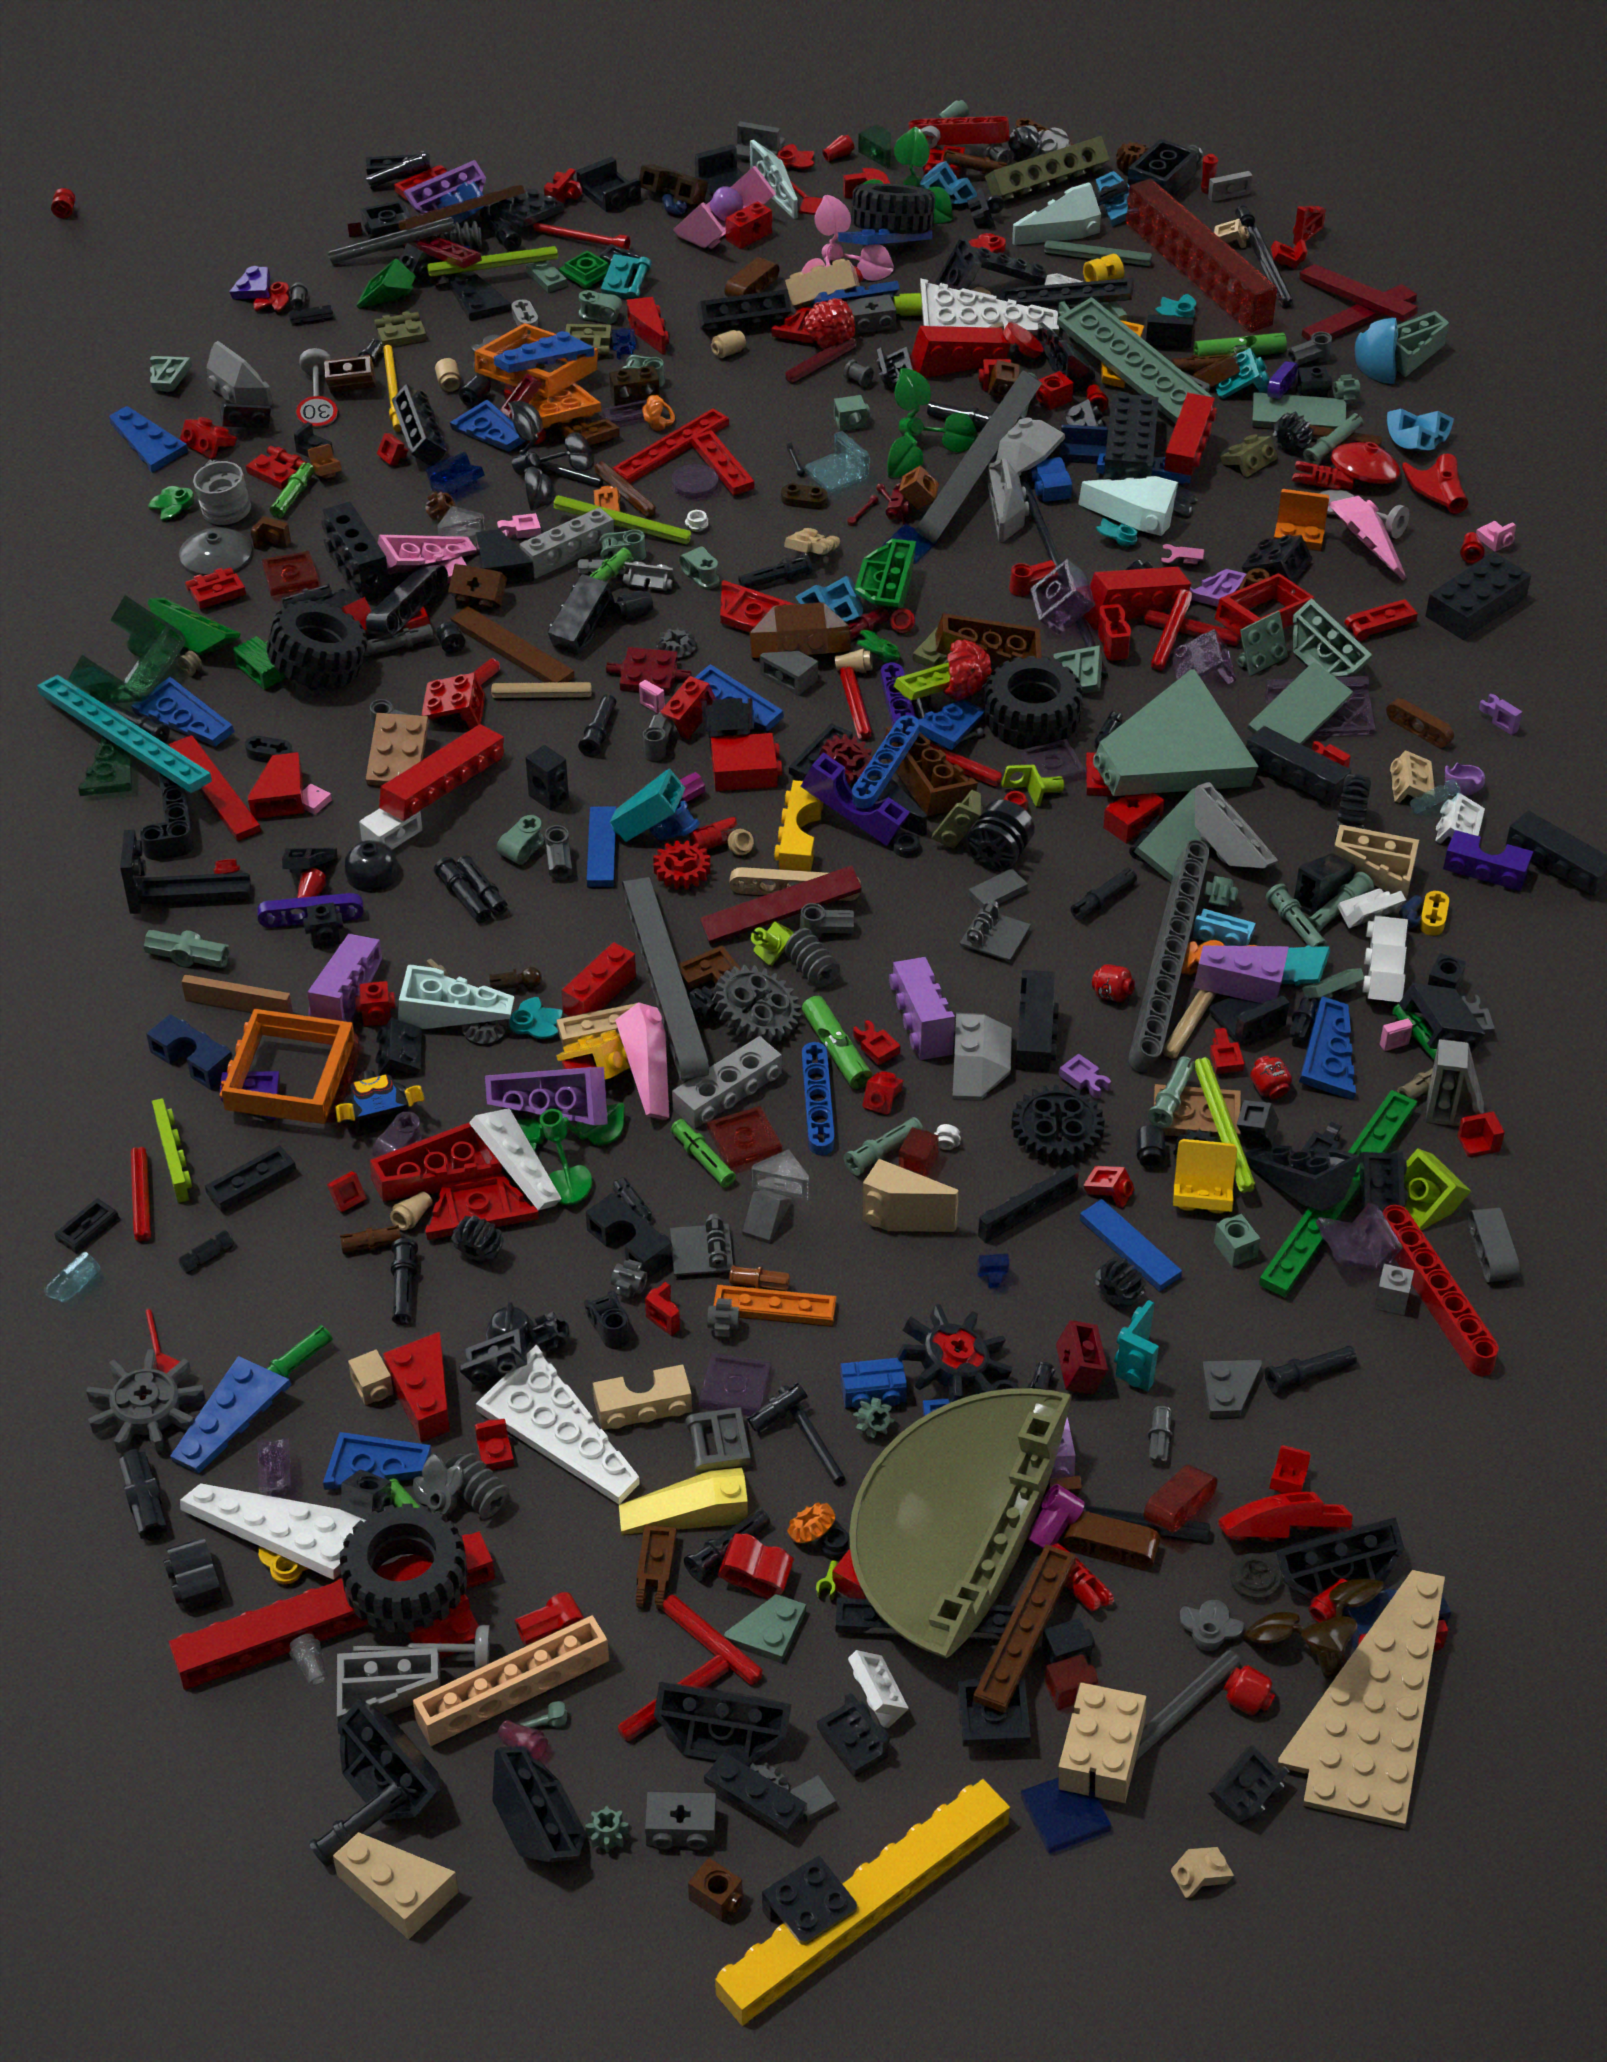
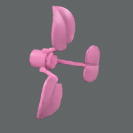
(834, 217)

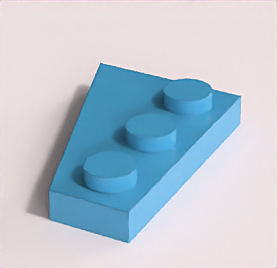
(1117, 209)

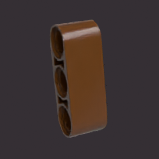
(752, 278)
(1113, 1540)

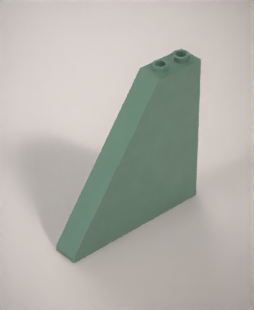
(1175, 745)

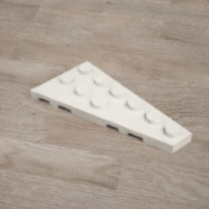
(974, 309)
(558, 1425)
(289, 1528)

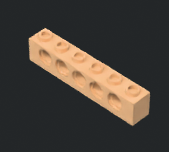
(511, 1680)

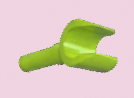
(827, 1582)

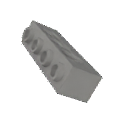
(567, 541)
(727, 1082)

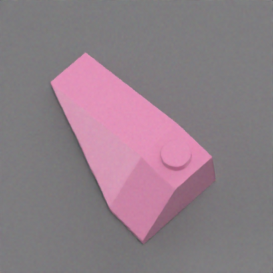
(409, 552)
(645, 1048)

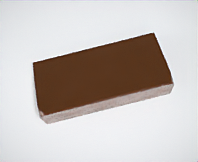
(1219, 370)

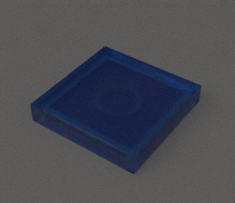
(1064, 1816)

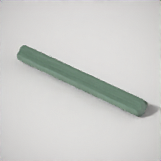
(1095, 252)

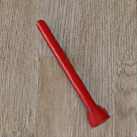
(621, 241)

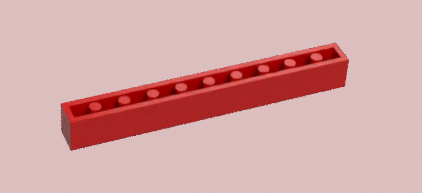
(319, 1611)

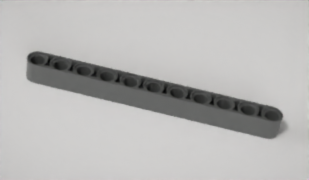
(977, 457)
(1168, 956)
(665, 979)

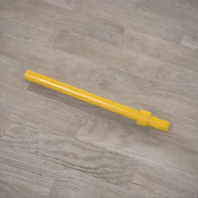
(392, 385)

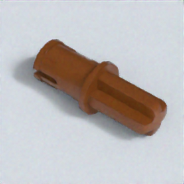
(759, 1278)

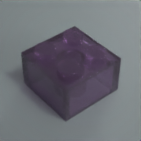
(1062, 596)

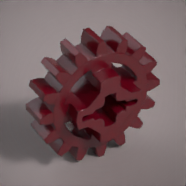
(849, 754)

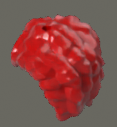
(830, 322)
(967, 669)

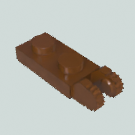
(655, 1563)

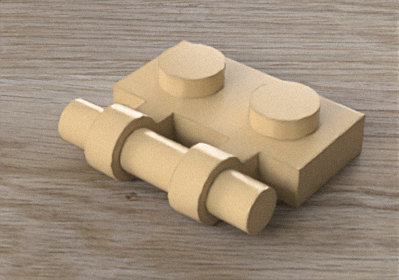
(810, 541)

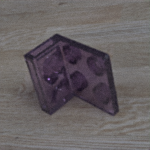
(1204, 655)
(1364, 1242)

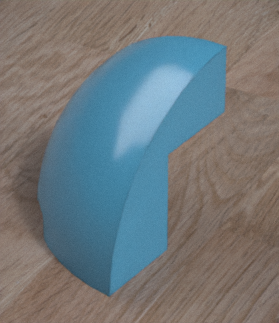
(942, 176)
(1376, 351)
(1420, 431)
(837, 596)

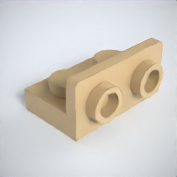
(1411, 776)

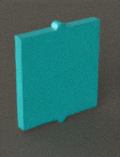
(1305, 964)

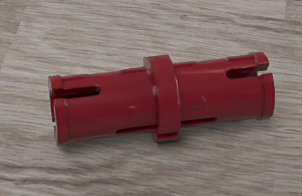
(868, 622)

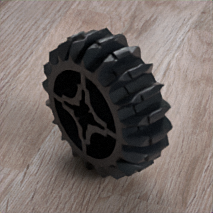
(1354, 801)

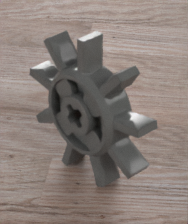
(144, 1402)

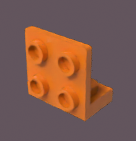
(1302, 515)

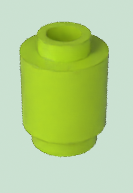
(908, 304)

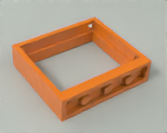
(555, 381)
(295, 1027)

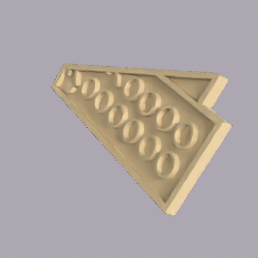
(1369, 1721)

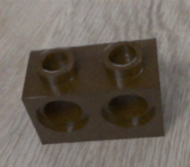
(633, 385)

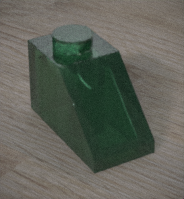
(876, 145)

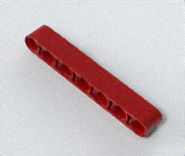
(1442, 1295)

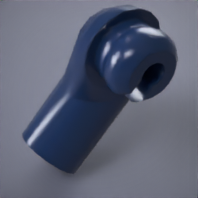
(669, 205)
(1410, 909)

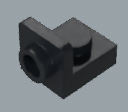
(306, 439)

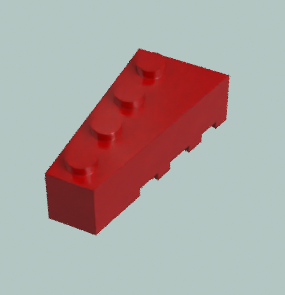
(1190, 434)

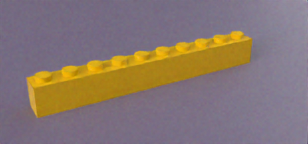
(878, 1889)

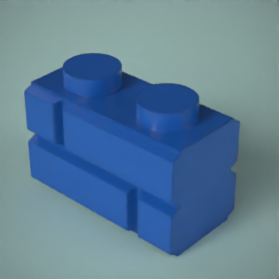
(873, 1378)

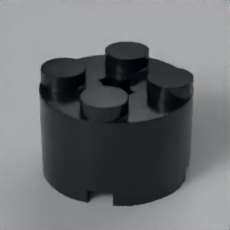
(728, 717)

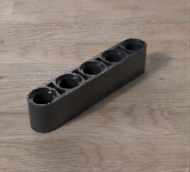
(407, 600)

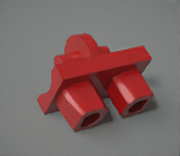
(563, 186)

